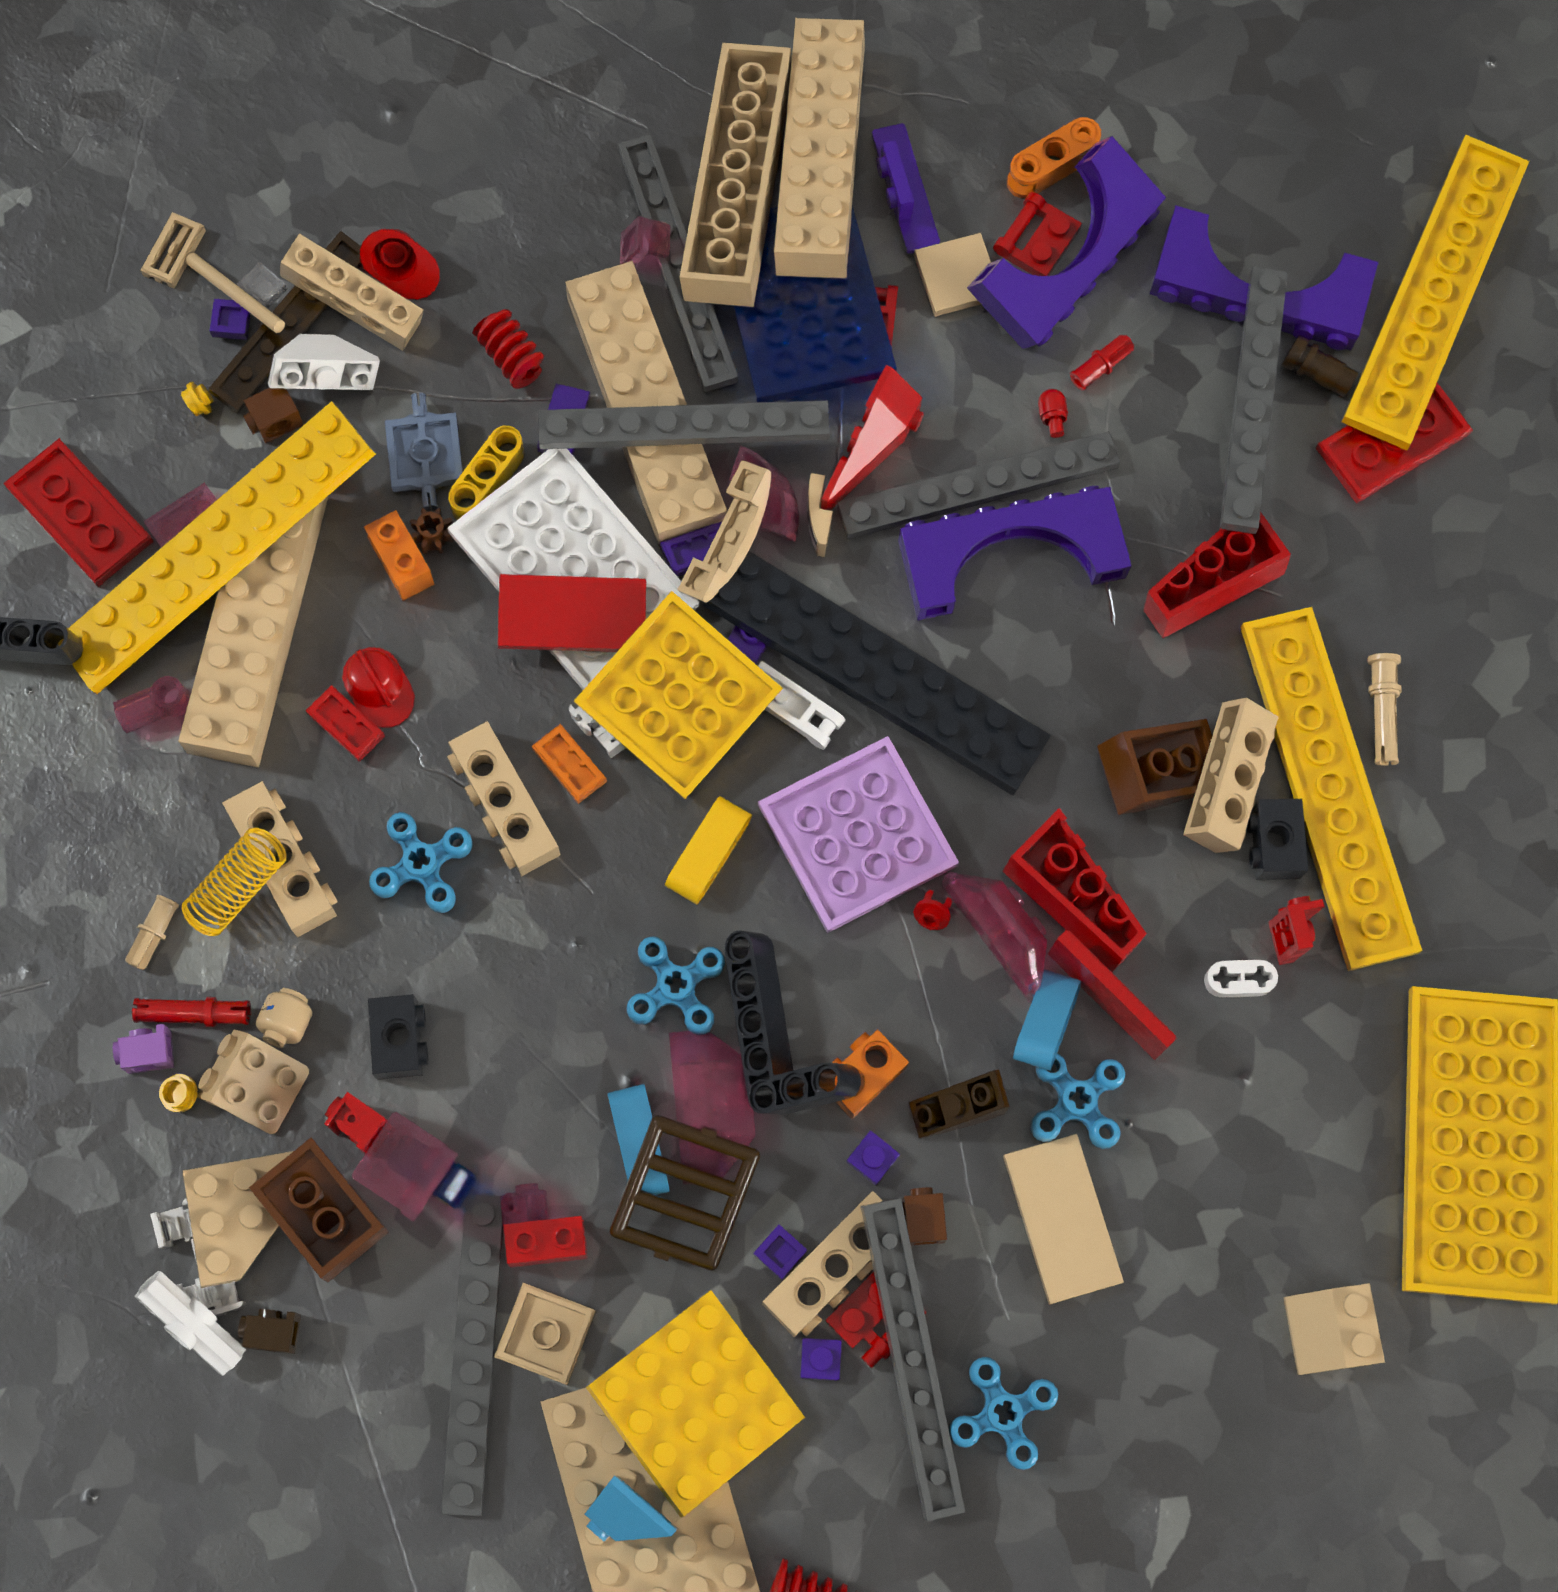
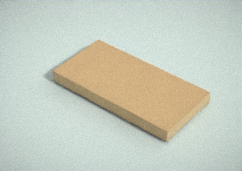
(1063, 1219)

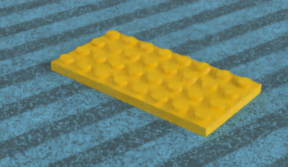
(1481, 1146)

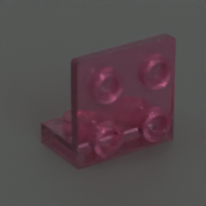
(405, 1165)

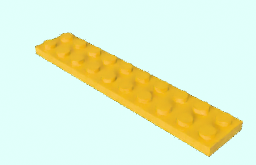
(1435, 293)
(217, 545)
(1335, 792)

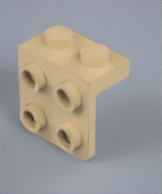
(253, 1081)

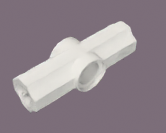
(190, 1323)

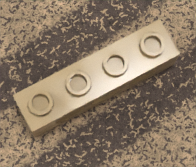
(350, 292)
(482, 746)
(1231, 775)
(301, 912)
(784, 1300)

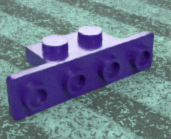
(904, 187)

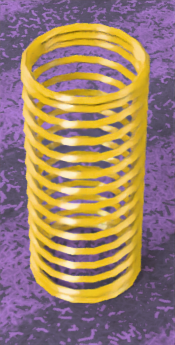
(258, 858)

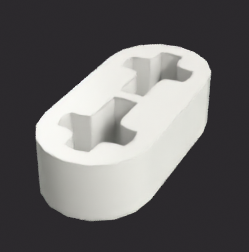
(1241, 987)

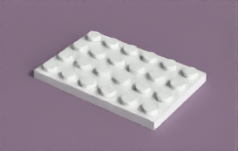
(562, 524)

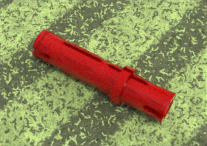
(192, 1011)

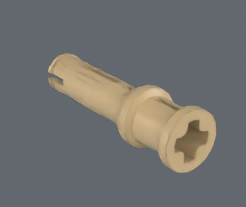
(1385, 691)

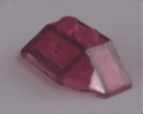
(1003, 927)
(712, 1094)

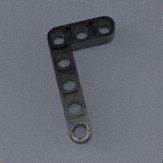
(41, 643)
(772, 1037)

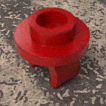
(932, 913)

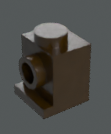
(270, 1331)

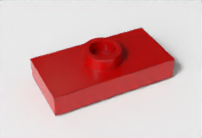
(345, 723)

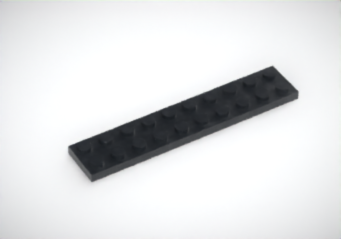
(880, 673)

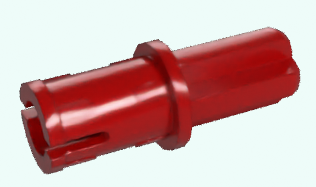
(1101, 362)

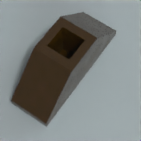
(960, 1105)

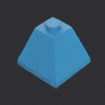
(626, 1515)

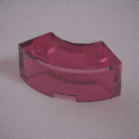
(781, 510)

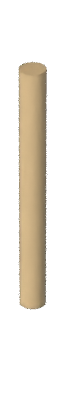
(235, 292)

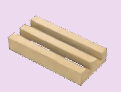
(180, 265)

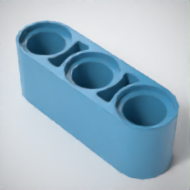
(1047, 1020)
(631, 1120)

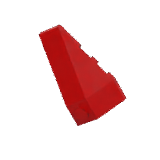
(889, 417)

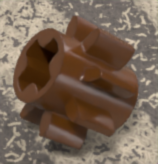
(431, 520)

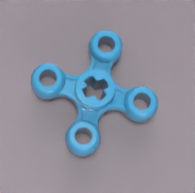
(427, 875)
(666, 972)
(1088, 1113)
(1018, 1405)

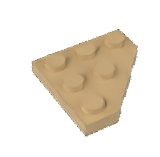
(228, 1218)

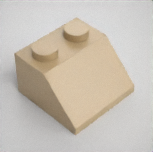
(1334, 1329)

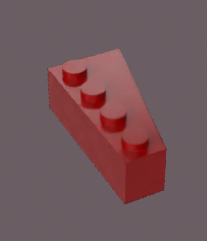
(1215, 576)

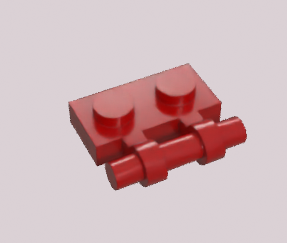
(858, 1317)

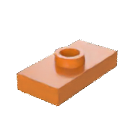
(569, 763)

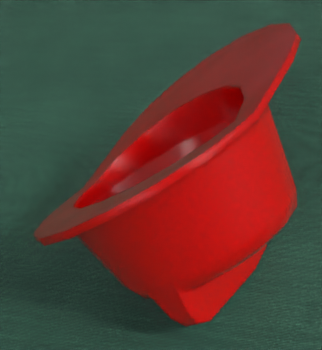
(400, 263)
(378, 687)

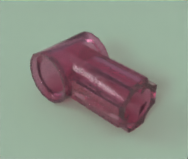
(149, 704)

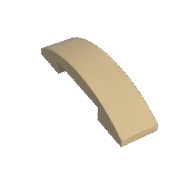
(735, 535)

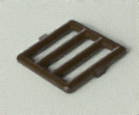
(647, 1159)

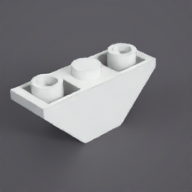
(323, 363)

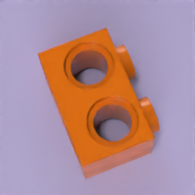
(399, 555)
(872, 1079)

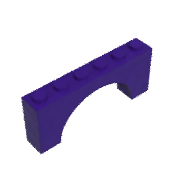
(1120, 204)
(1196, 277)
(1078, 523)

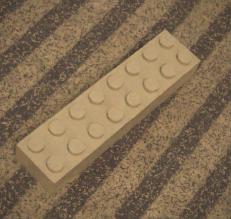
(820, 148)
(736, 175)
(637, 372)
(249, 649)

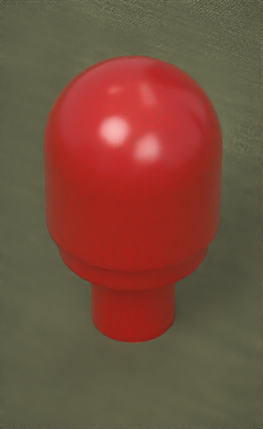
(1053, 411)

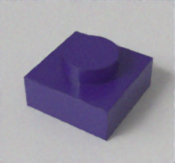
(229, 320)
(873, 1158)
(780, 1252)
(820, 1359)

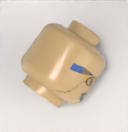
(284, 1017)

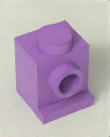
(145, 1050)

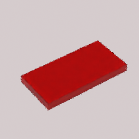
(1369, 464)
(78, 512)
(569, 612)
(1111, 994)

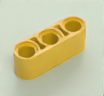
(487, 459)
(708, 850)

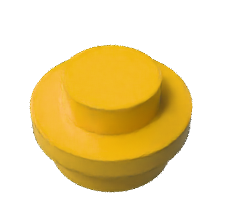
(197, 399)
(178, 1093)

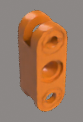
(1038, 171)

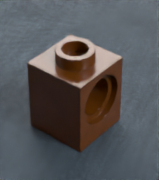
(272, 413)
(925, 1216)

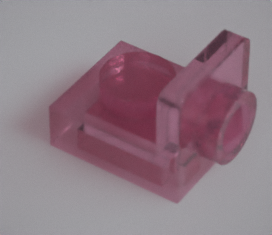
(644, 238)

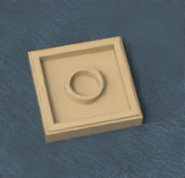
(949, 270)
(545, 1333)

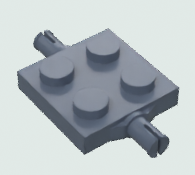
(423, 451)

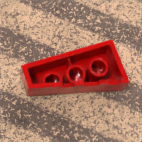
(1075, 891)

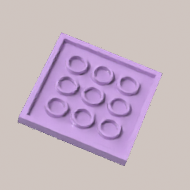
(858, 834)

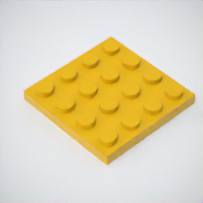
(678, 695)
(695, 1403)

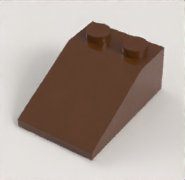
(1155, 764)
(319, 1210)

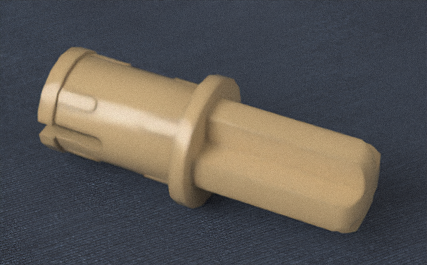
(151, 932)

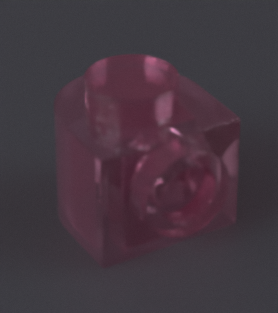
(524, 1205)

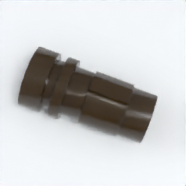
(1320, 367)

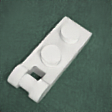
(798, 706)

